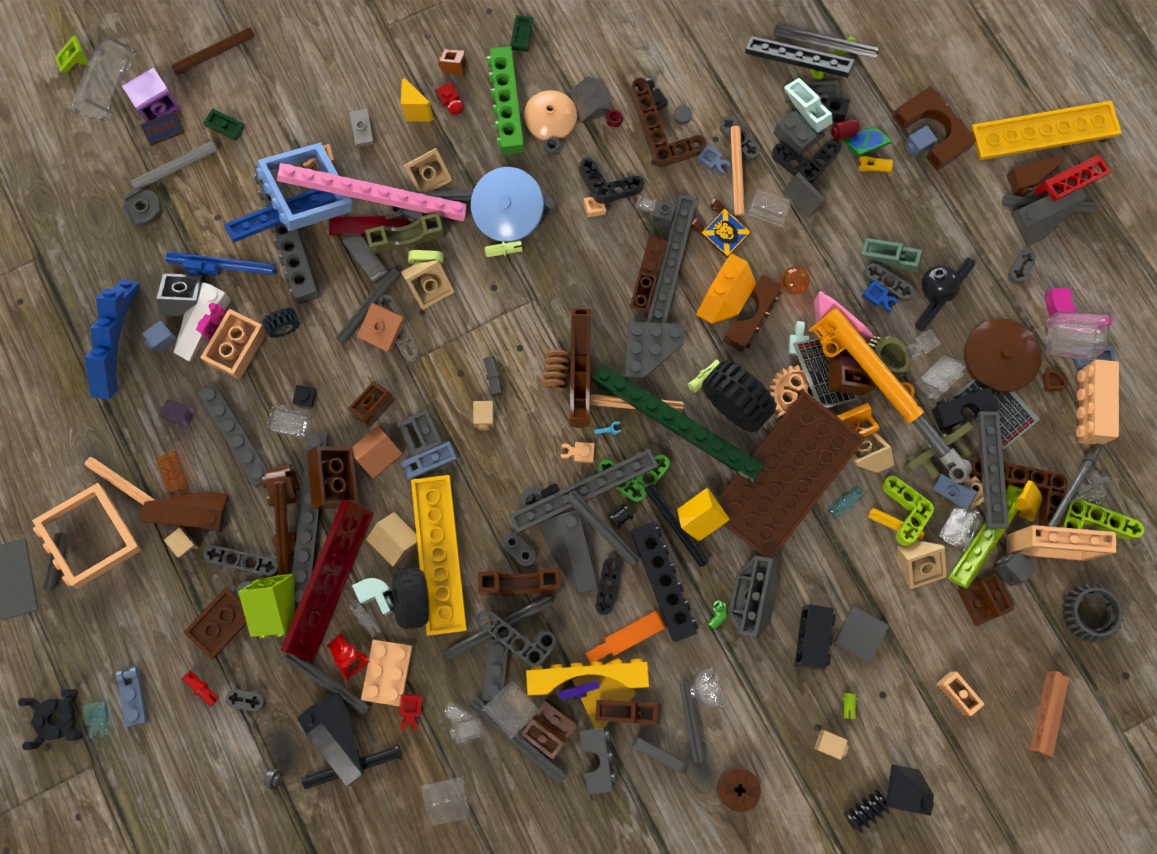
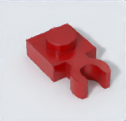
(409, 708)

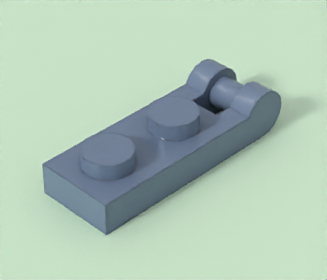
(429, 460)
(132, 697)

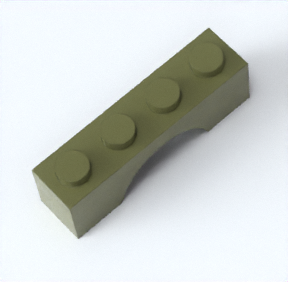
(422, 230)

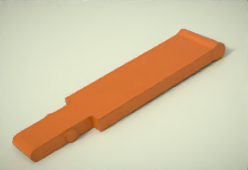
(628, 636)

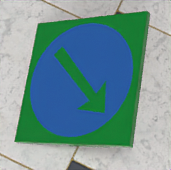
(867, 141)

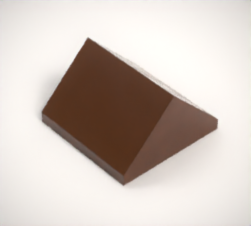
(371, 404)

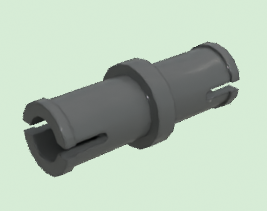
(493, 376)

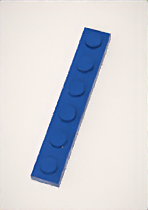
(269, 217)

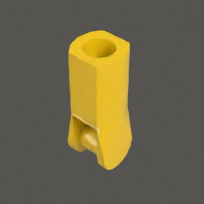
(878, 164)

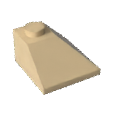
(427, 282)
(874, 454)
(922, 563)

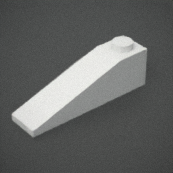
(189, 339)

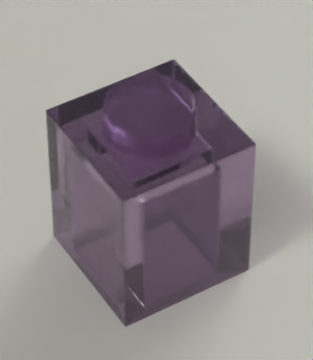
(176, 413)

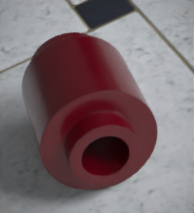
(845, 129)

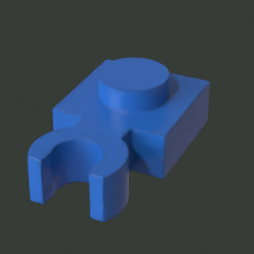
(199, 267)
(877, 295)

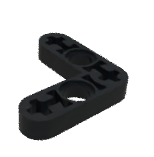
(804, 166)
(608, 188)

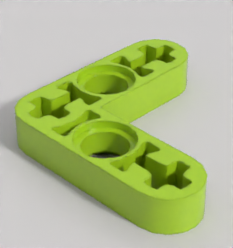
(914, 506)

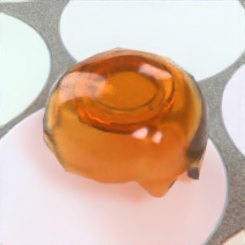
(794, 280)

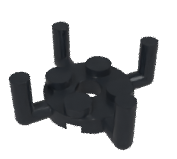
(42, 715)

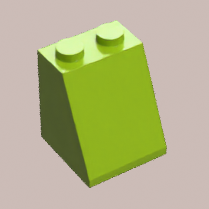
(269, 605)

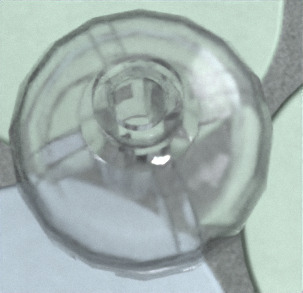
(707, 689)

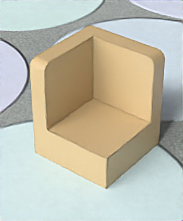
(180, 542)

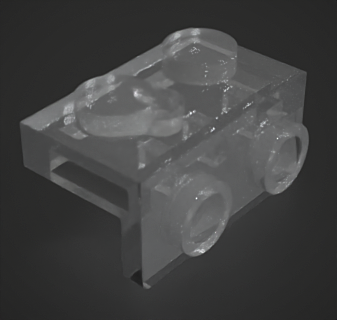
(961, 527)

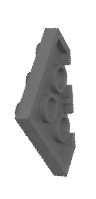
(650, 346)

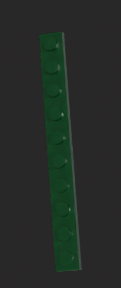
(677, 422)

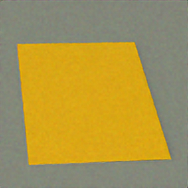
(607, 690)

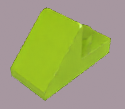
(71, 54)

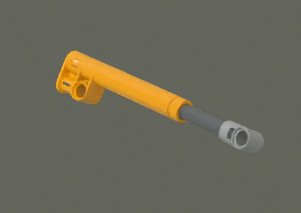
(838, 330)

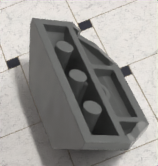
(754, 596)

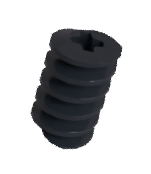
(867, 811)

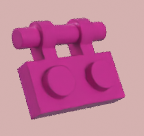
(209, 323)

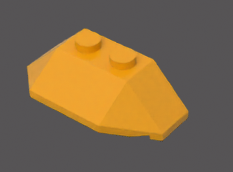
(728, 291)

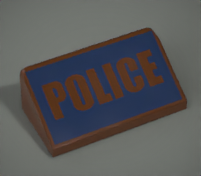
(162, 128)

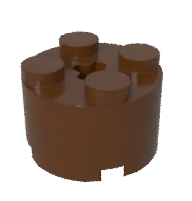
(285, 475)
(747, 798)

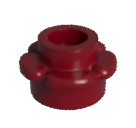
(614, 114)

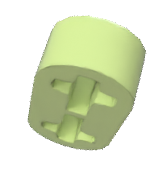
(420, 256)

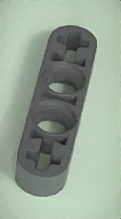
(241, 560)

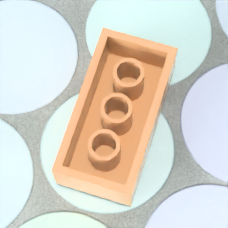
(1098, 402)

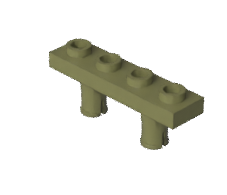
(924, 459)

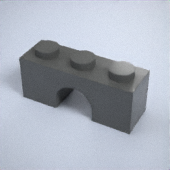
(600, 779)

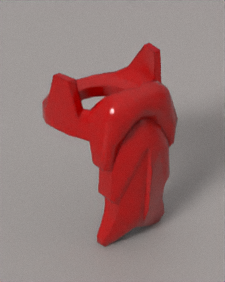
(346, 655)

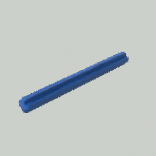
(223, 263)

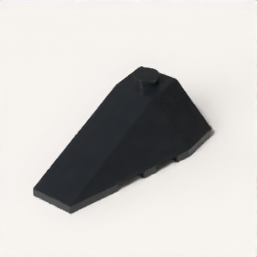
(331, 733)

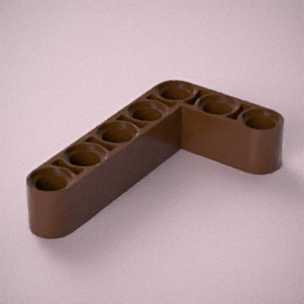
(658, 131)
(1045, 485)

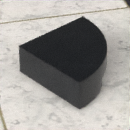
(550, 490)

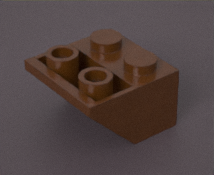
(848, 376)

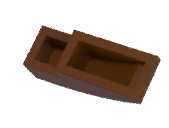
(628, 712)

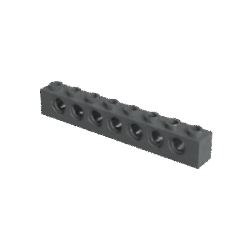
(308, 289)

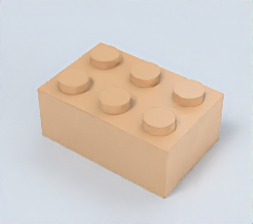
(234, 344)

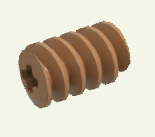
(554, 370)

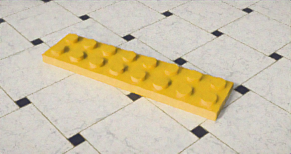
(1045, 130)
(439, 554)

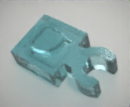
(95, 715)

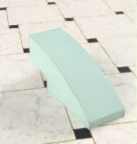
(809, 105)

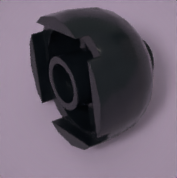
(940, 284)

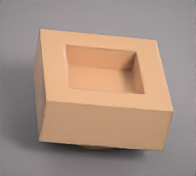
(593, 208)

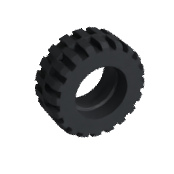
(739, 396)

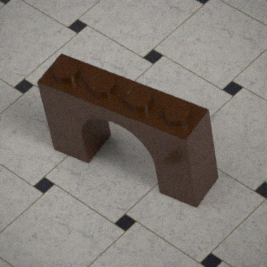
(930, 105)
(494, 583)

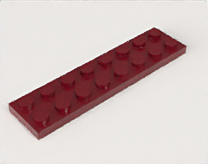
(327, 581)

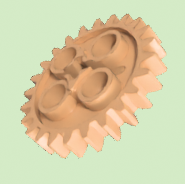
(783, 380)

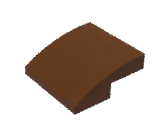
(985, 599)
(549, 729)

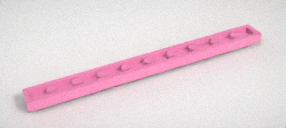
(371, 192)

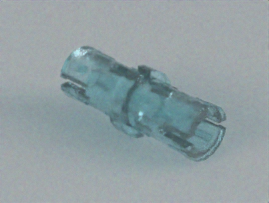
(846, 502)

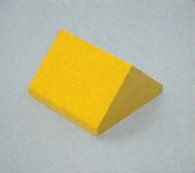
(414, 104)
(702, 515)

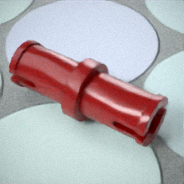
(200, 688)

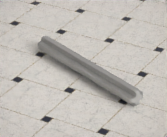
(174, 165)

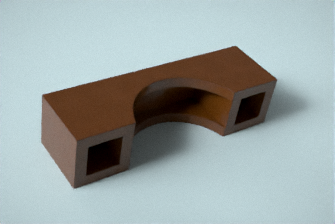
(741, 332)

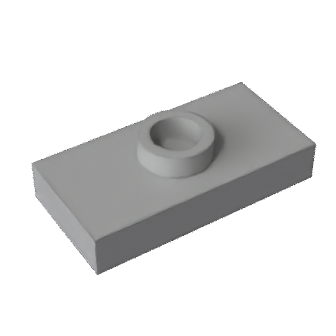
(361, 127)

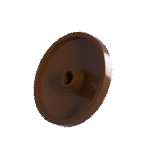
(1002, 355)

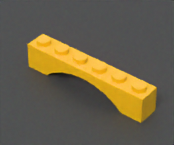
(544, 681)

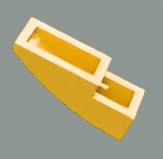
(1029, 501)

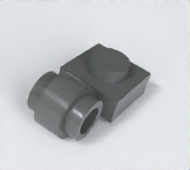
(412, 215)

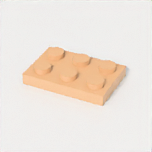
(386, 672)

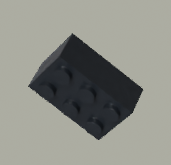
(815, 637)

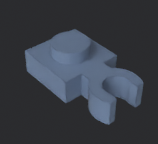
(712, 158)

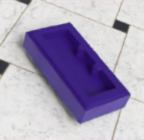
(579, 691)

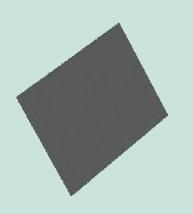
(16, 581)

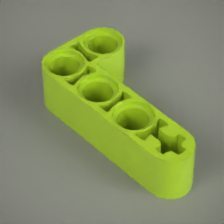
(1102, 520)

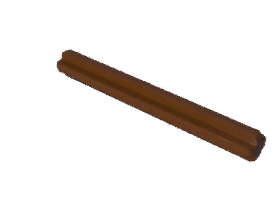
(212, 50)
(281, 528)

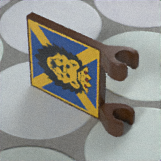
(724, 231)

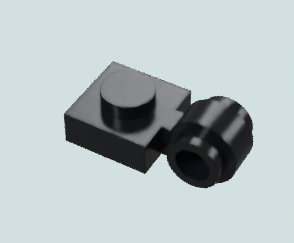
(659, 98)

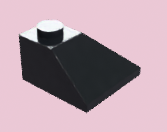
(909, 791)

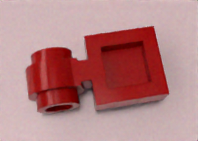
(450, 99)

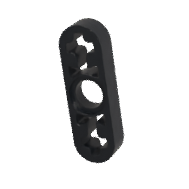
(605, 570)

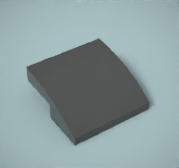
(861, 634)

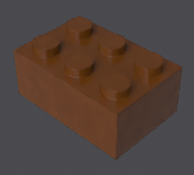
(331, 476)

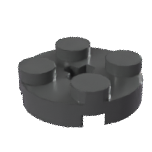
(146, 216)

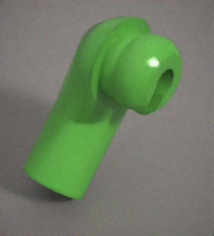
(720, 614)

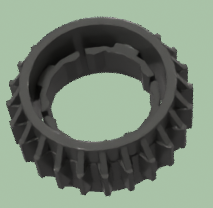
(1112, 606)

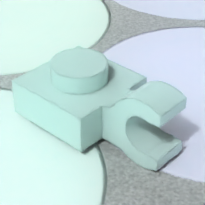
(798, 337)

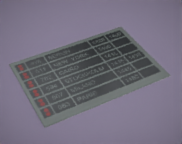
(816, 371)
(1013, 412)

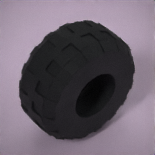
(410, 598)

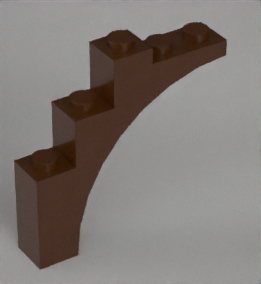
(580, 368)

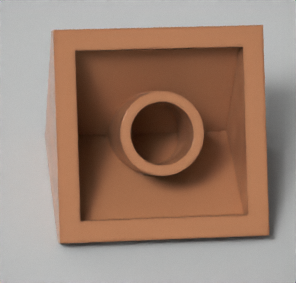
(376, 452)

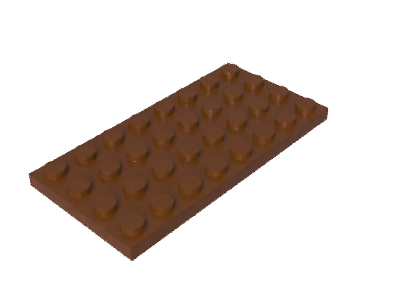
(799, 465)

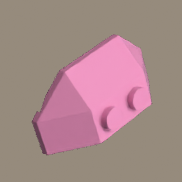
(824, 304)

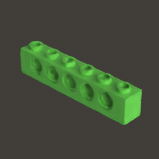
(503, 58)

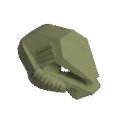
(892, 353)

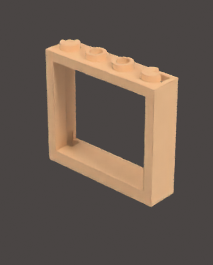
(1061, 543)
(130, 550)

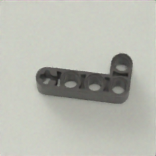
(512, 635)

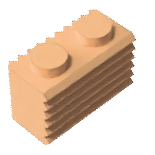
(960, 693)

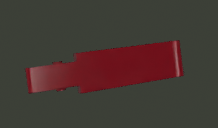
(357, 225)

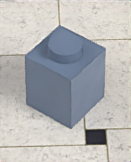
(920, 141)
(159, 337)

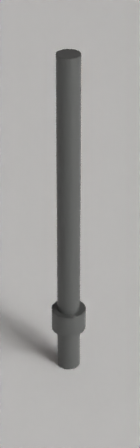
(1089, 461)

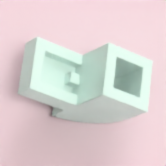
(372, 589)

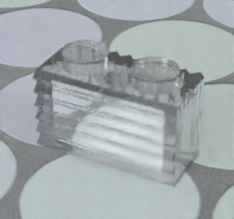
(289, 422)

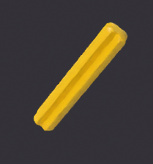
(890, 521)

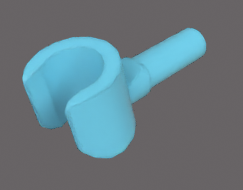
(608, 429)

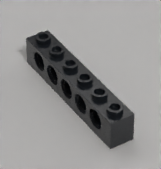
(652, 532)

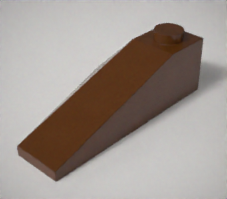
(193, 511)

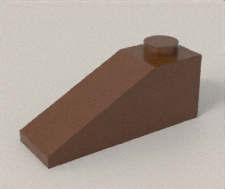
(1027, 177)

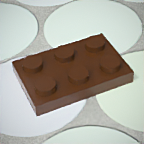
(217, 624)

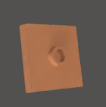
(381, 327)

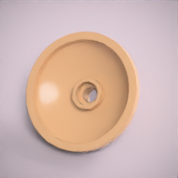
(554, 123)

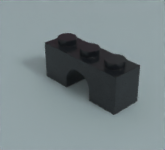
(949, 412)

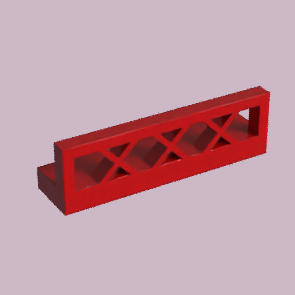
(1074, 174)

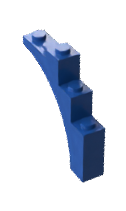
(105, 334)

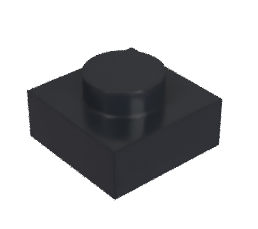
(304, 396)

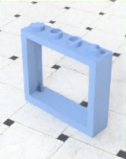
(341, 206)

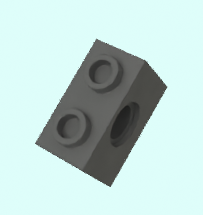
(1014, 568)

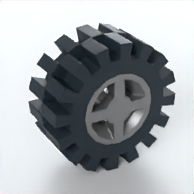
(281, 322)

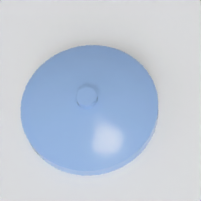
(507, 204)

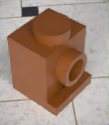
(453, 62)

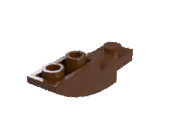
(648, 274)

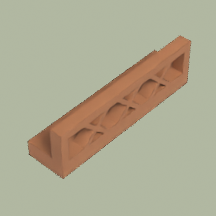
(1049, 713)

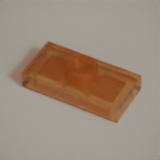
(172, 472)

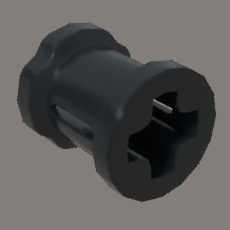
(620, 516)

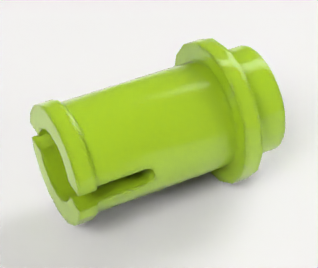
(849, 704)

